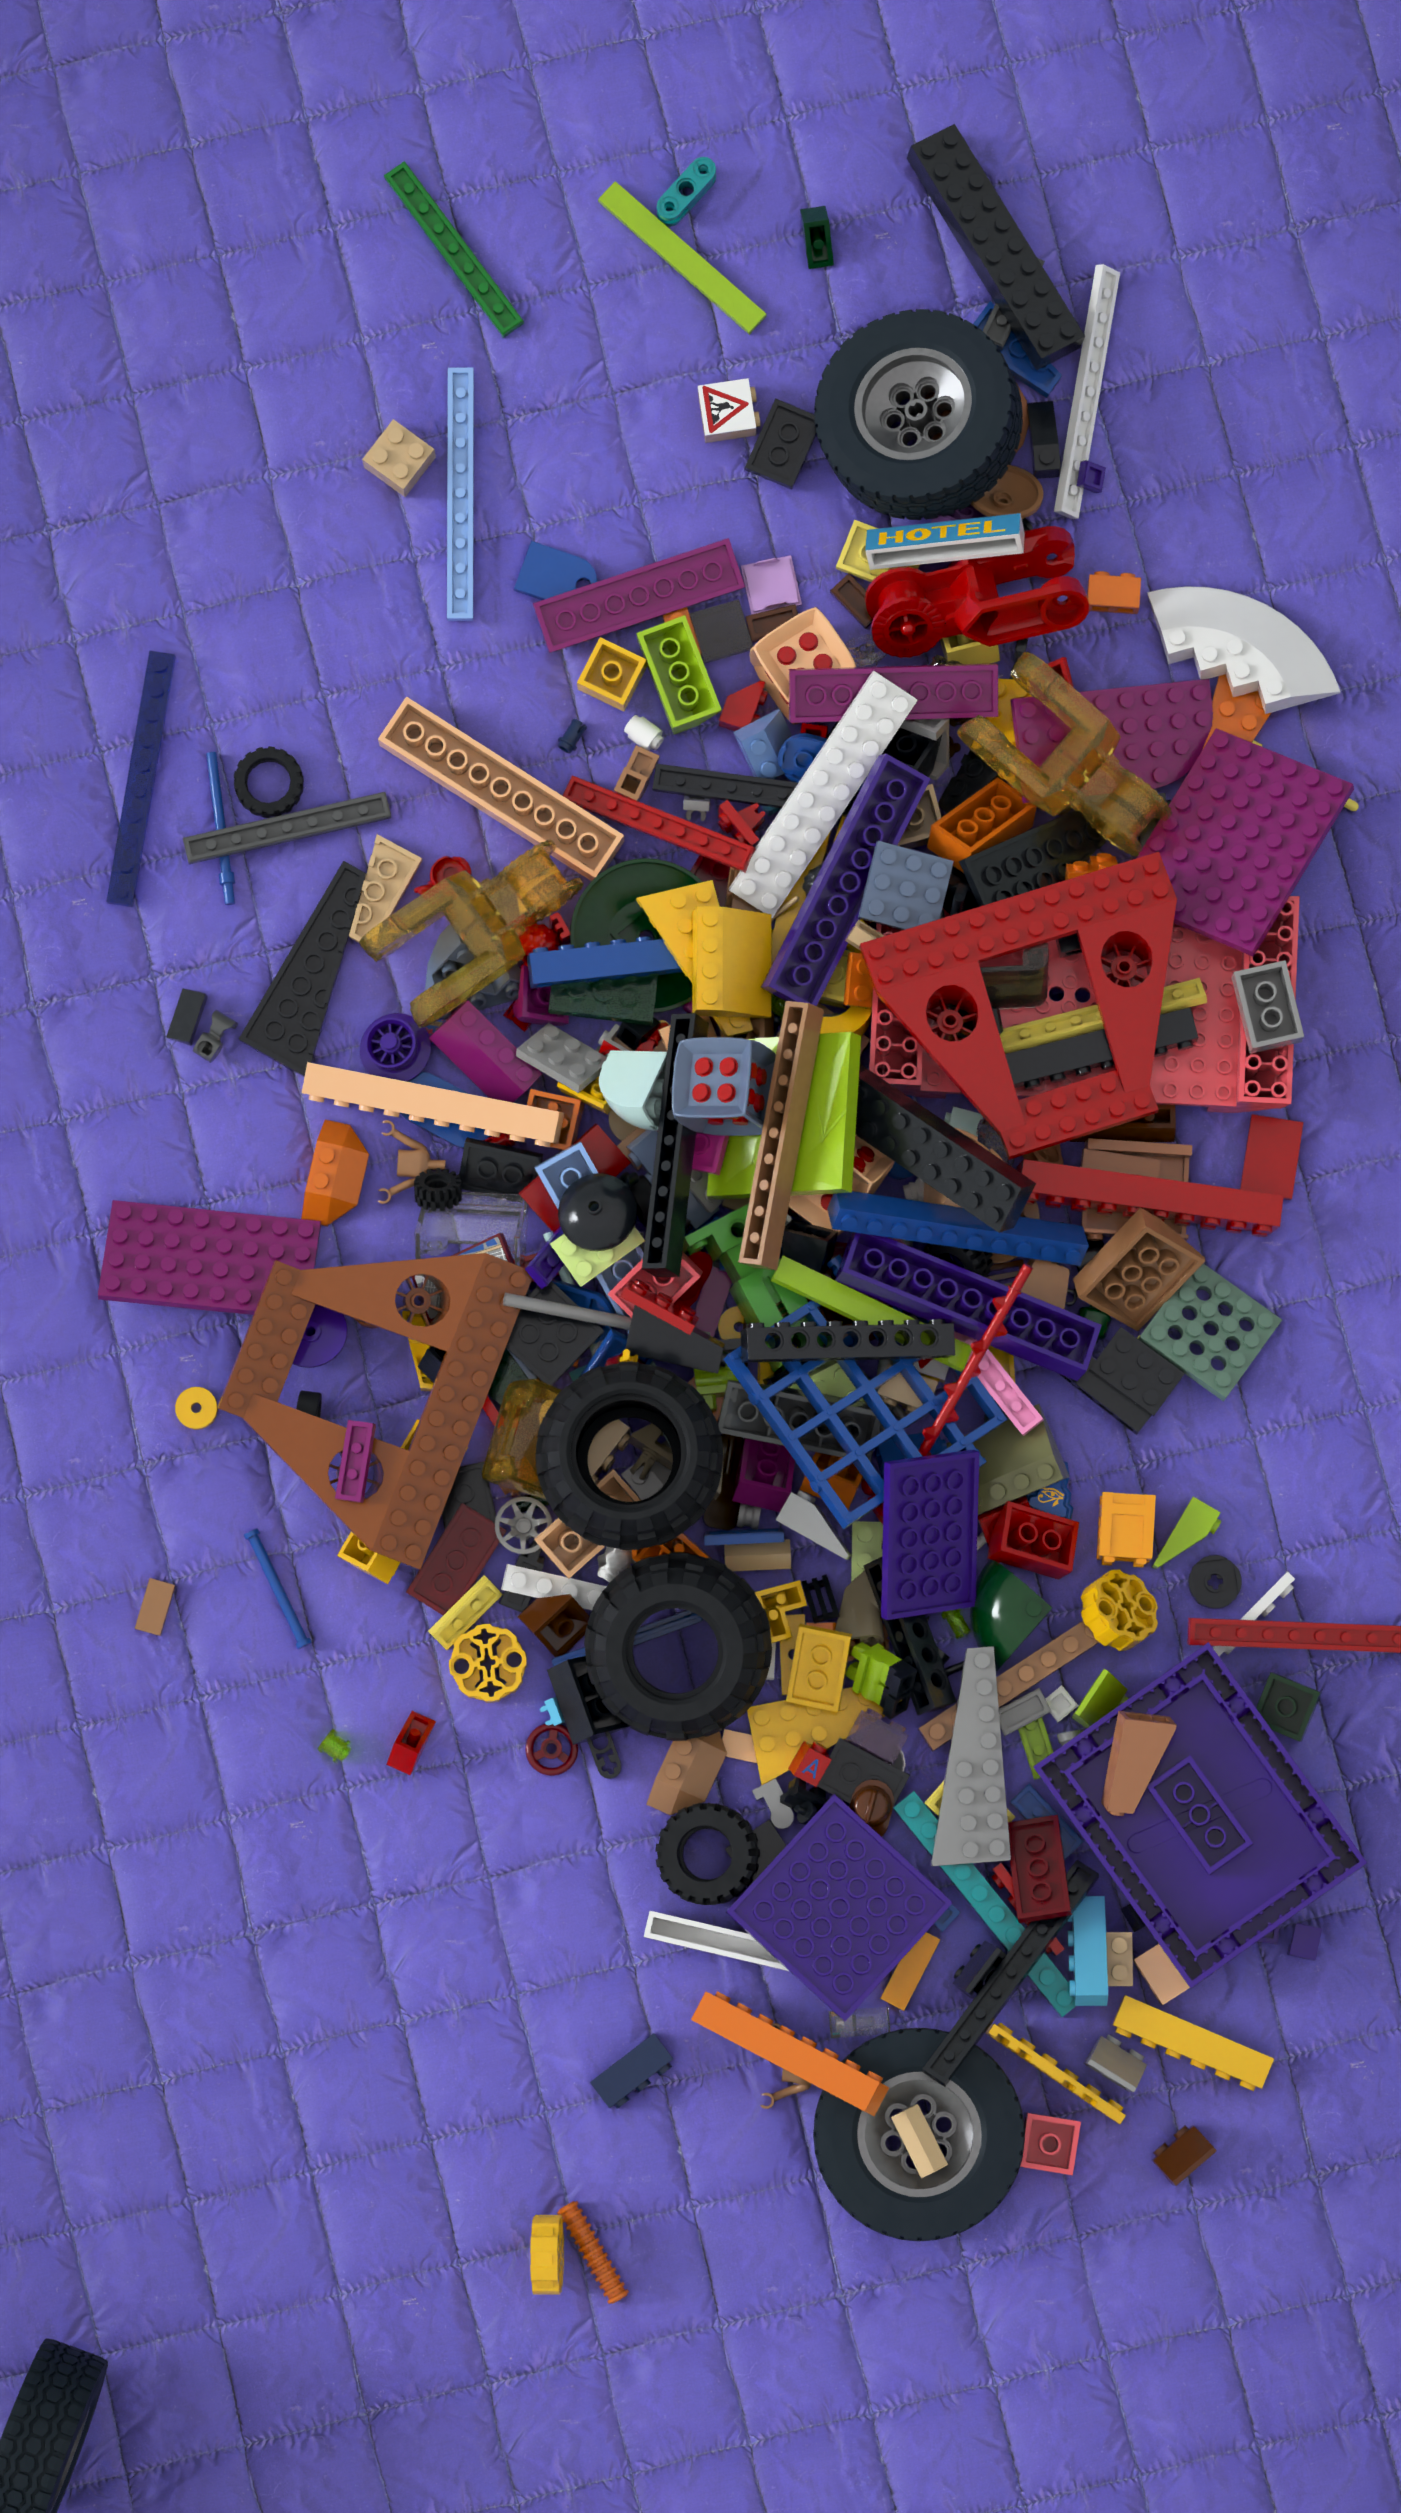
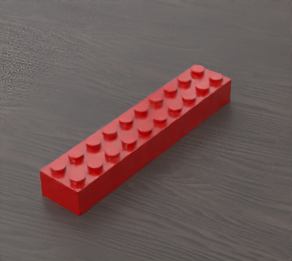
(1161, 1197)

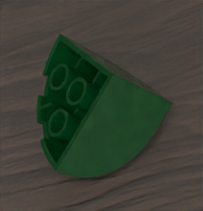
(1004, 1611)

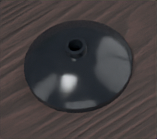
(605, 1226)

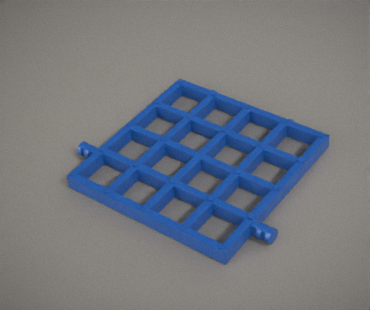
(866, 1390)

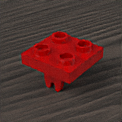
(741, 824)

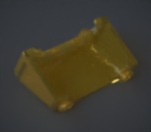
(514, 1439)

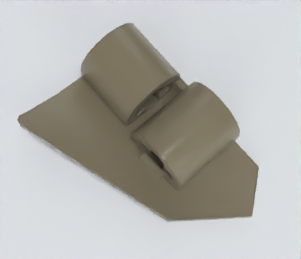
(860, 1612)

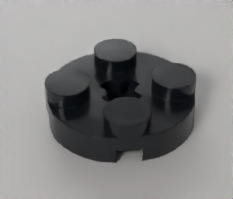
(1224, 1570)

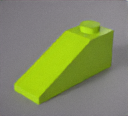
(1191, 1528)

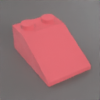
(670, 1286)

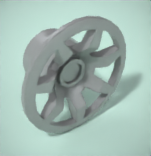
(523, 1525)

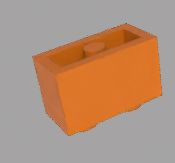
(1114, 593)

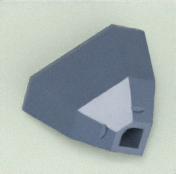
(451, 955)

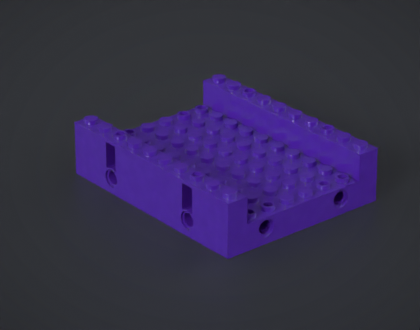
(1224, 1830)

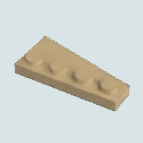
(385, 883)

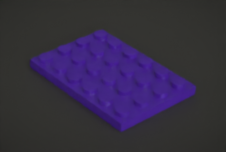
(930, 1534)

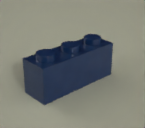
(632, 2072)

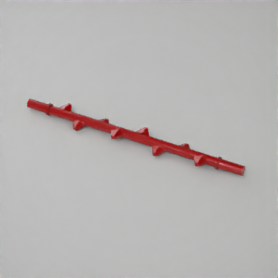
(954, 1390)

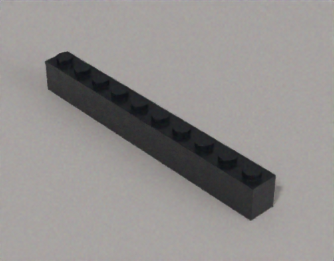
(671, 1166)

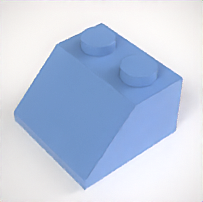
(762, 742)

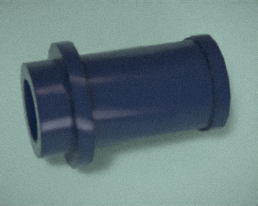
(571, 737)

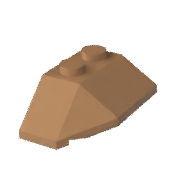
(687, 1773)

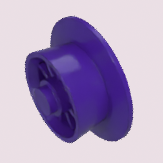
(395, 1047)
(322, 1338)

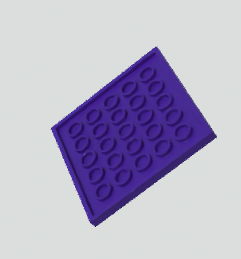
(839, 1907)

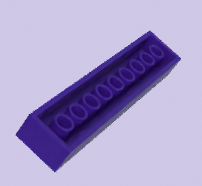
(836, 895)
(961, 1297)

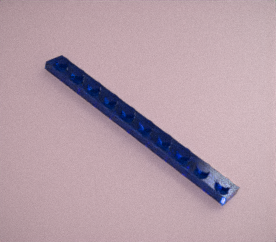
(141, 779)

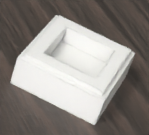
(1060, 1703)

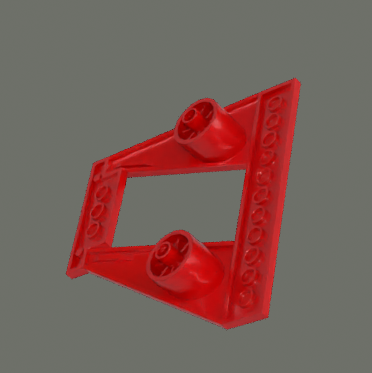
(939, 961)

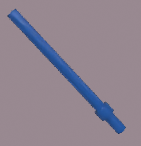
(226, 877)

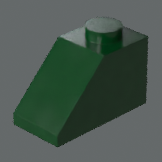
(817, 237)

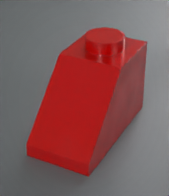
(410, 1743)

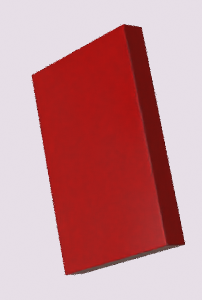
(1271, 1155)

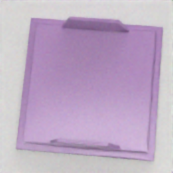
(771, 584)

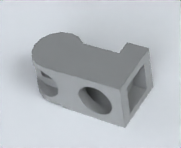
(781, 1815)

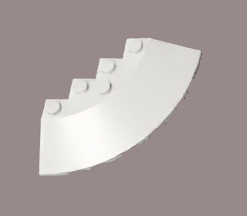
(1244, 641)

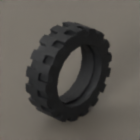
(260, 756)

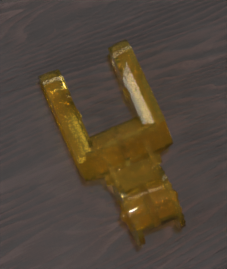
(1080, 768)
(486, 918)

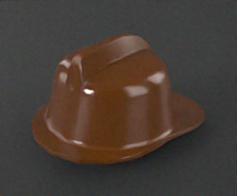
(873, 1804)

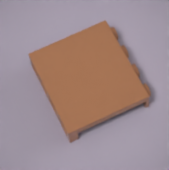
(1173, 1166)

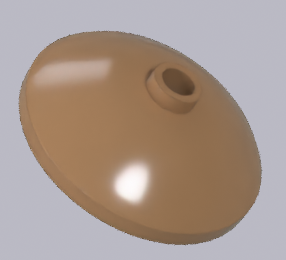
(1013, 494)

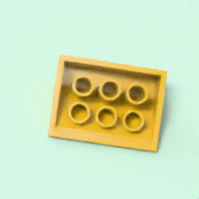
(730, 962)

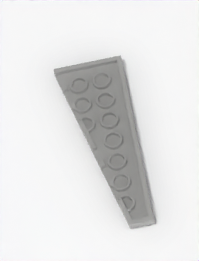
(973, 1801)

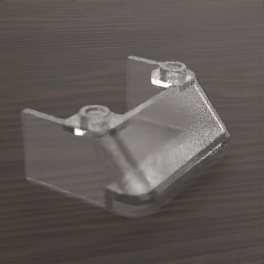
(473, 1221)

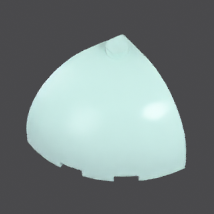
(634, 1086)

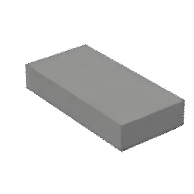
(1023, 1711)

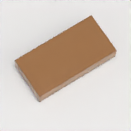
(155, 1607)

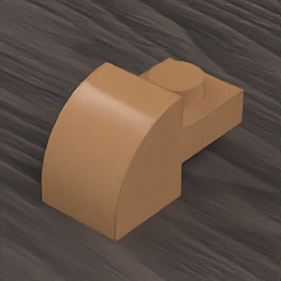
(637, 773)

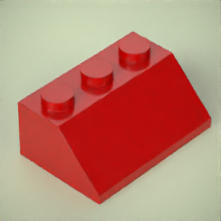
(1034, 1540)

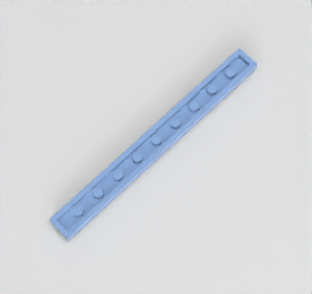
(460, 494)

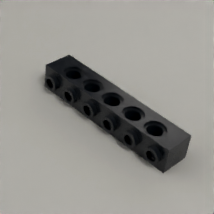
(915, 1646)

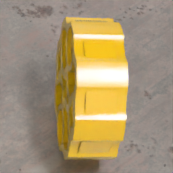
(1119, 1610)
(468, 1680)
(547, 2254)

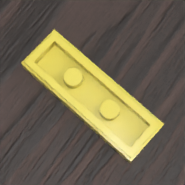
(465, 1612)

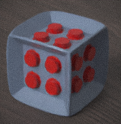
(722, 1085)

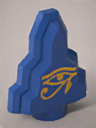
(1053, 1499)

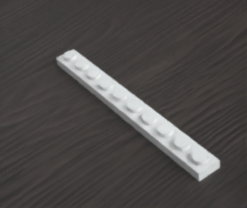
(1087, 389)

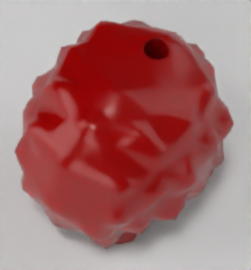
(537, 937)

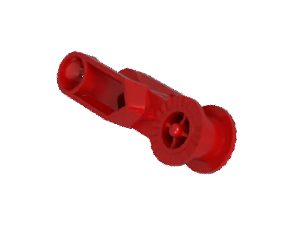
(920, 608)

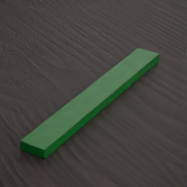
(453, 249)

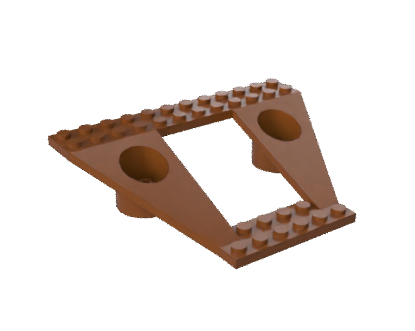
(408, 1484)

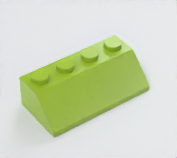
(678, 674)

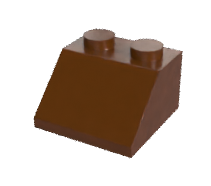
(1183, 2154)

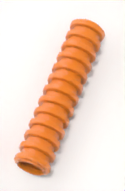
(593, 2252)

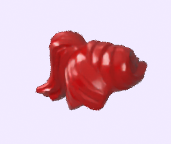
(442, 869)

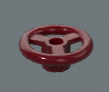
(532, 1756)

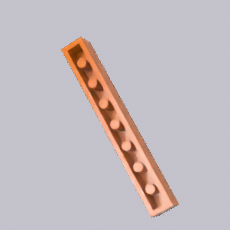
(790, 2053)

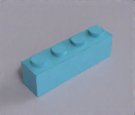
(1089, 1953)

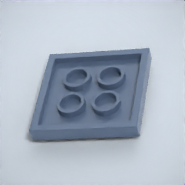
(904, 887)

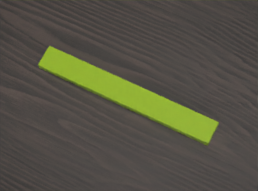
(682, 257)
(853, 1304)

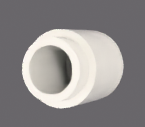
(644, 733)

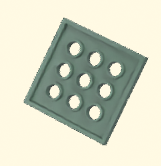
(1213, 1346)

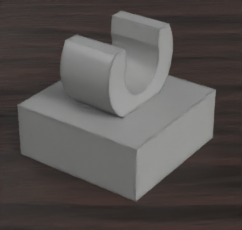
(696, 804)

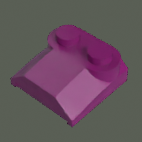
(534, 1004)

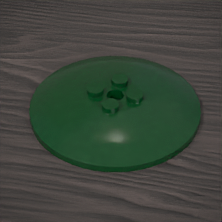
(610, 912)

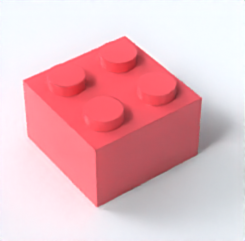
(1050, 2143)

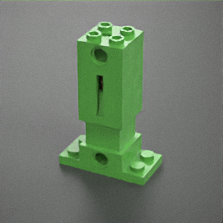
(752, 1287)

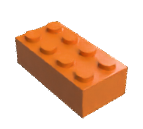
(981, 822)

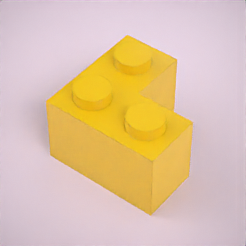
(777, 1602)

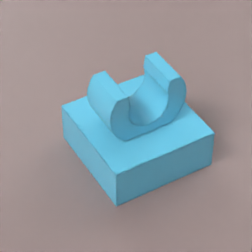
(554, 1710)

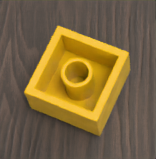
(612, 674)

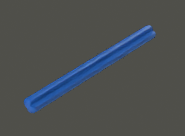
(646, 1632)

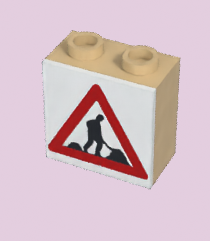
(728, 410)

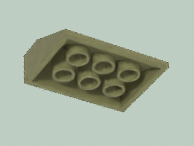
(1017, 1463)

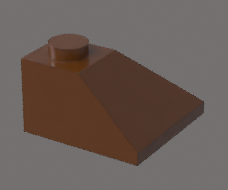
(556, 1622)

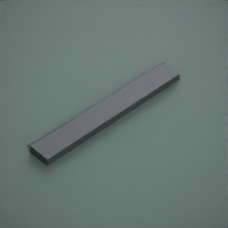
(286, 828)

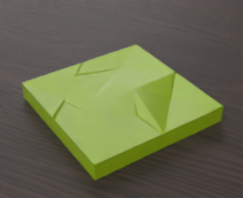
(828, 1129)

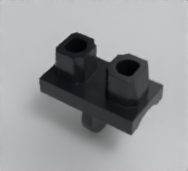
(803, 1801)

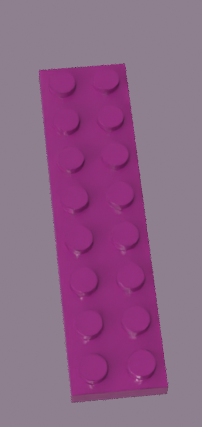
(638, 595)
(939, 690)

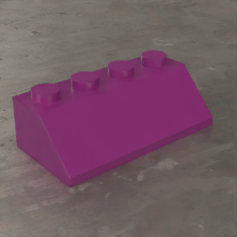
(484, 1054)

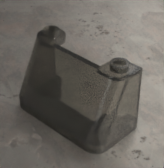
(1018, 984)

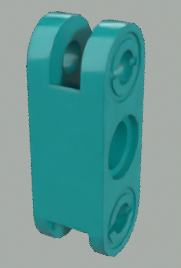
(692, 179)

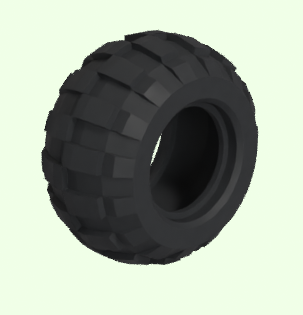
(615, 1394)
(692, 1585)

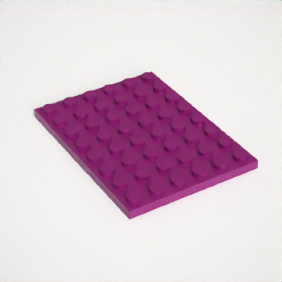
(1243, 837)

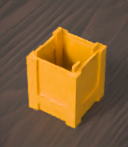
(1125, 1528)

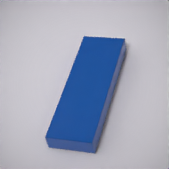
(1033, 1805)

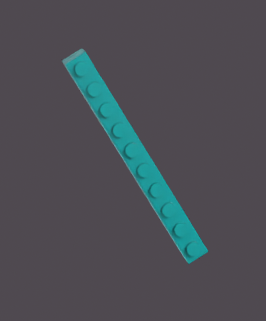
(986, 1904)

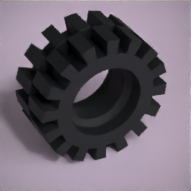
(437, 1189)

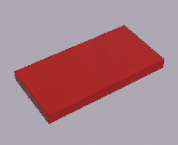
(606, 1159)

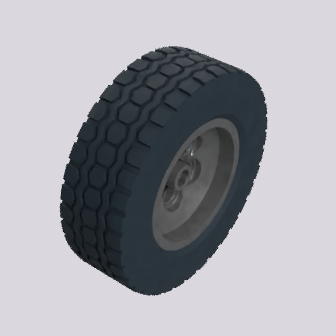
(908, 359)
(981, 2144)
(48, 2427)

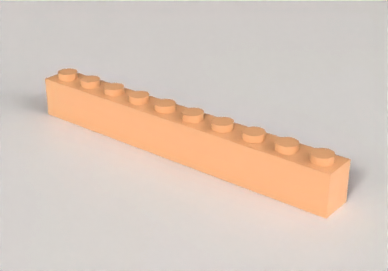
(433, 1103)

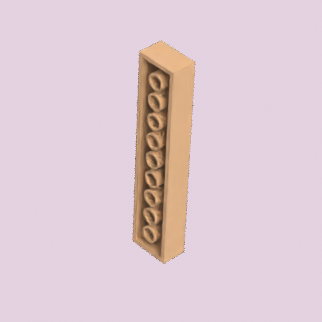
(500, 789)

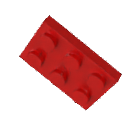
(660, 1306)

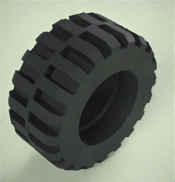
(672, 1864)

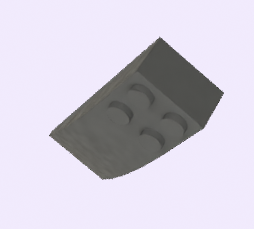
(744, 1419)

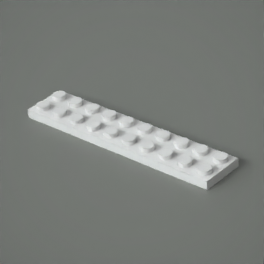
(823, 793)

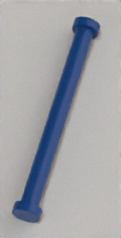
(277, 1588)

